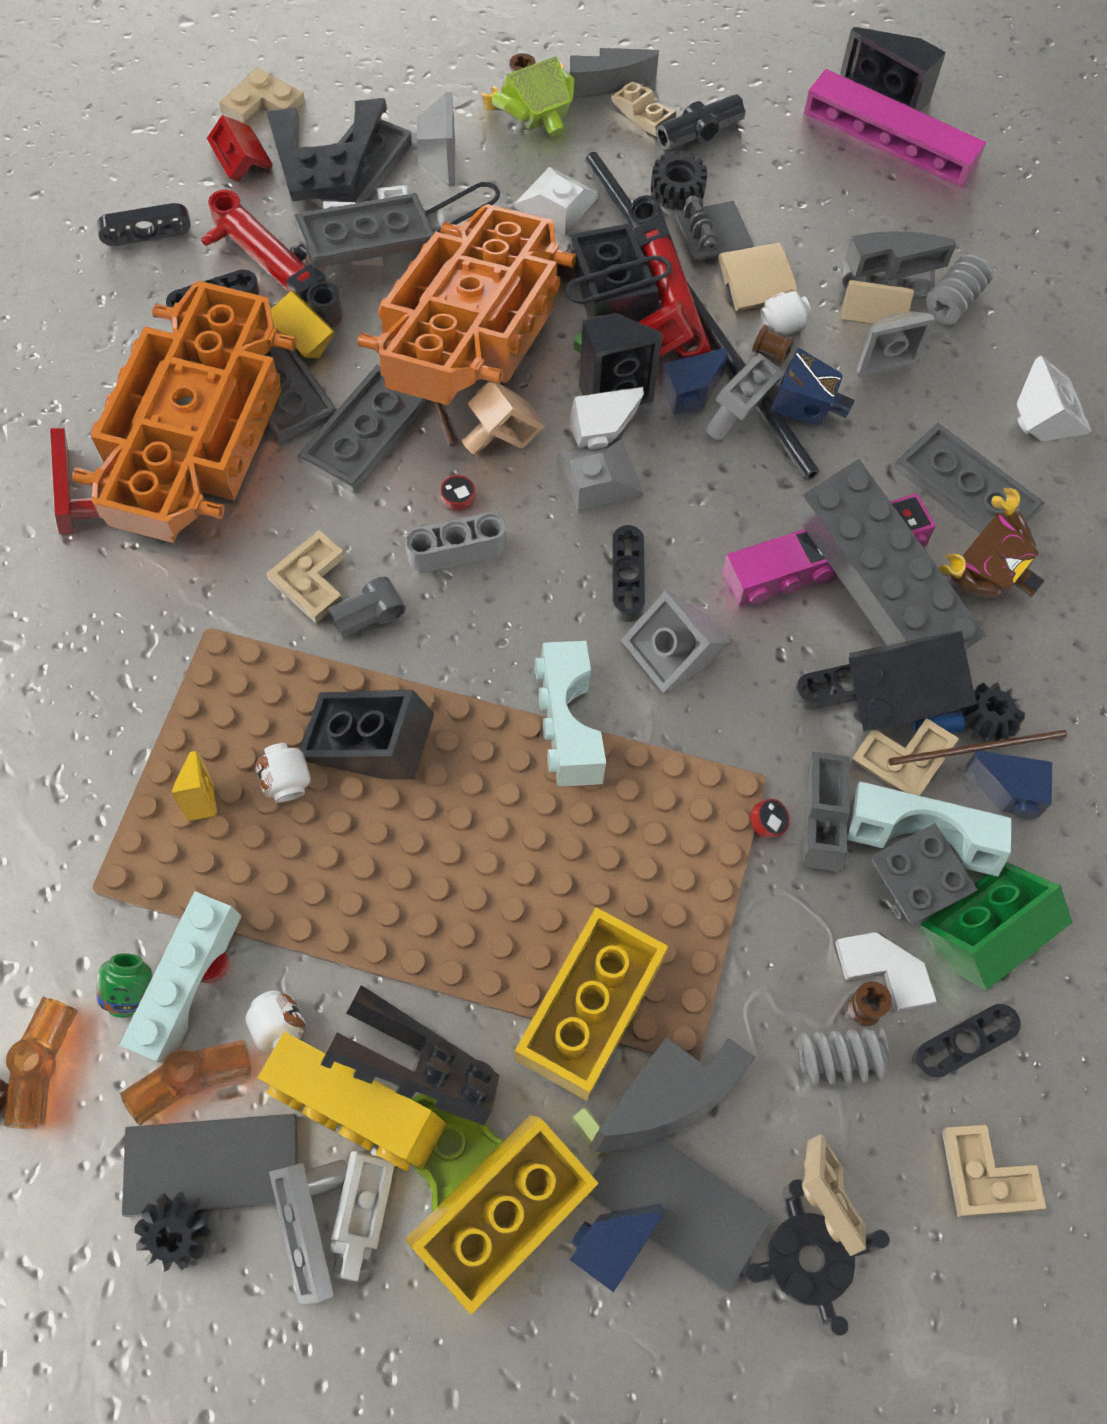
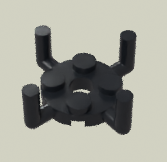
(788, 1275)

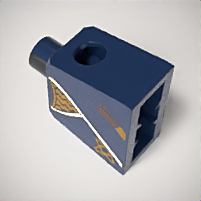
(810, 390)

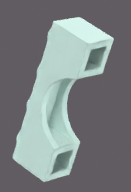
(576, 749)
(975, 836)
(164, 1009)

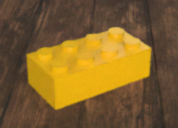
(590, 1004)
(364, 1110)
(501, 1212)

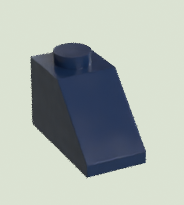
(692, 380)
(1013, 782)
(614, 1242)

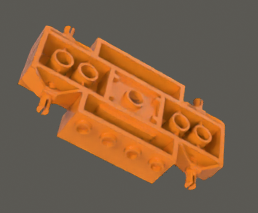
(469, 304)
(168, 452)

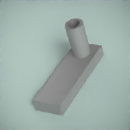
(743, 394)
(293, 1193)

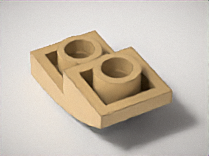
(639, 106)

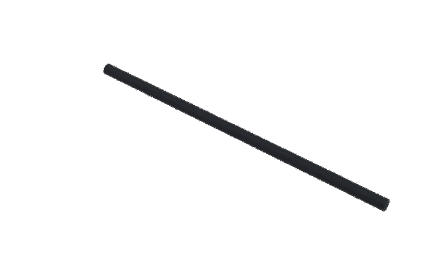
(714, 334)

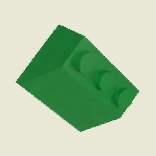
(998, 924)

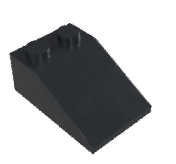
(893, 65)
(609, 248)
(911, 680)
(369, 732)

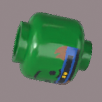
(122, 984)

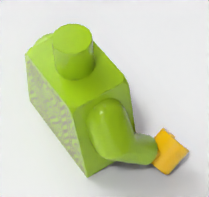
(535, 95)

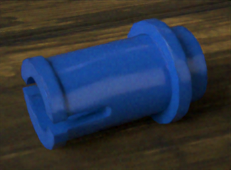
(950, 721)

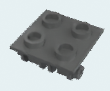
(712, 228)
(922, 874)

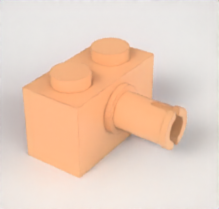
(501, 416)

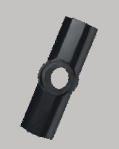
(700, 122)

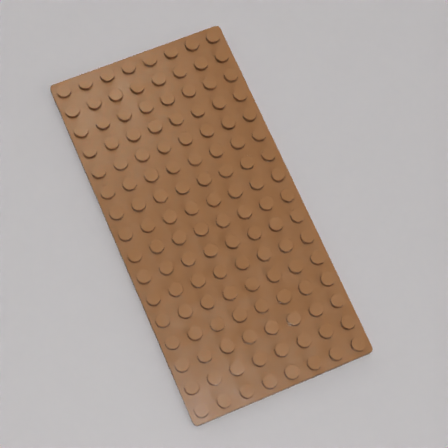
(448, 877)

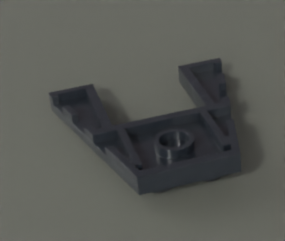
(325, 169)
(440, 1071)

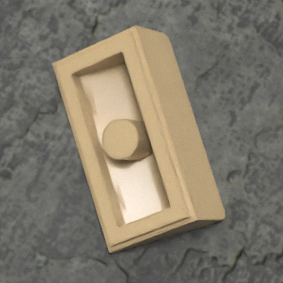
(872, 301)

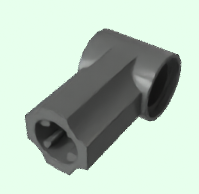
(376, 603)

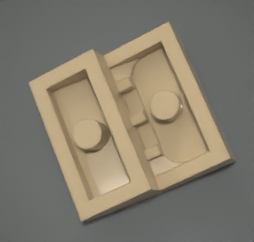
(756, 274)

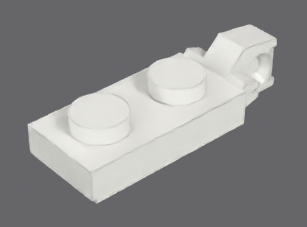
(360, 1213)

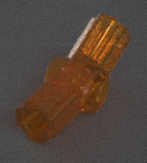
(160, 1087)
(29, 1089)

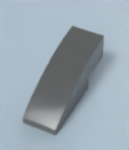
(612, 70)
(898, 253)
(826, 812)

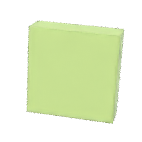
(586, 1126)

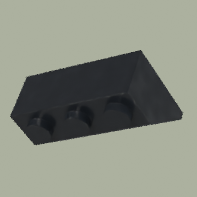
(619, 356)

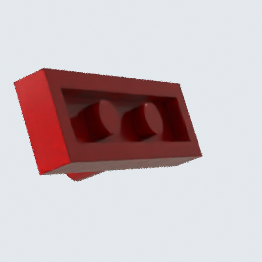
(66, 508)

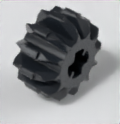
(995, 713)
(167, 1244)

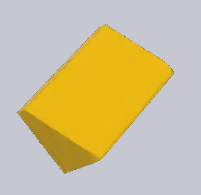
(298, 319)
(195, 789)

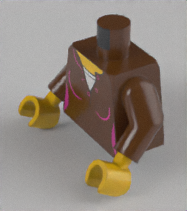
(998, 555)

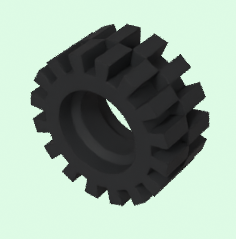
(682, 168)

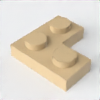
(260, 91)
(302, 572)
(906, 777)
(982, 1187)
(825, 1188)

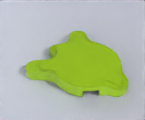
(456, 1153)

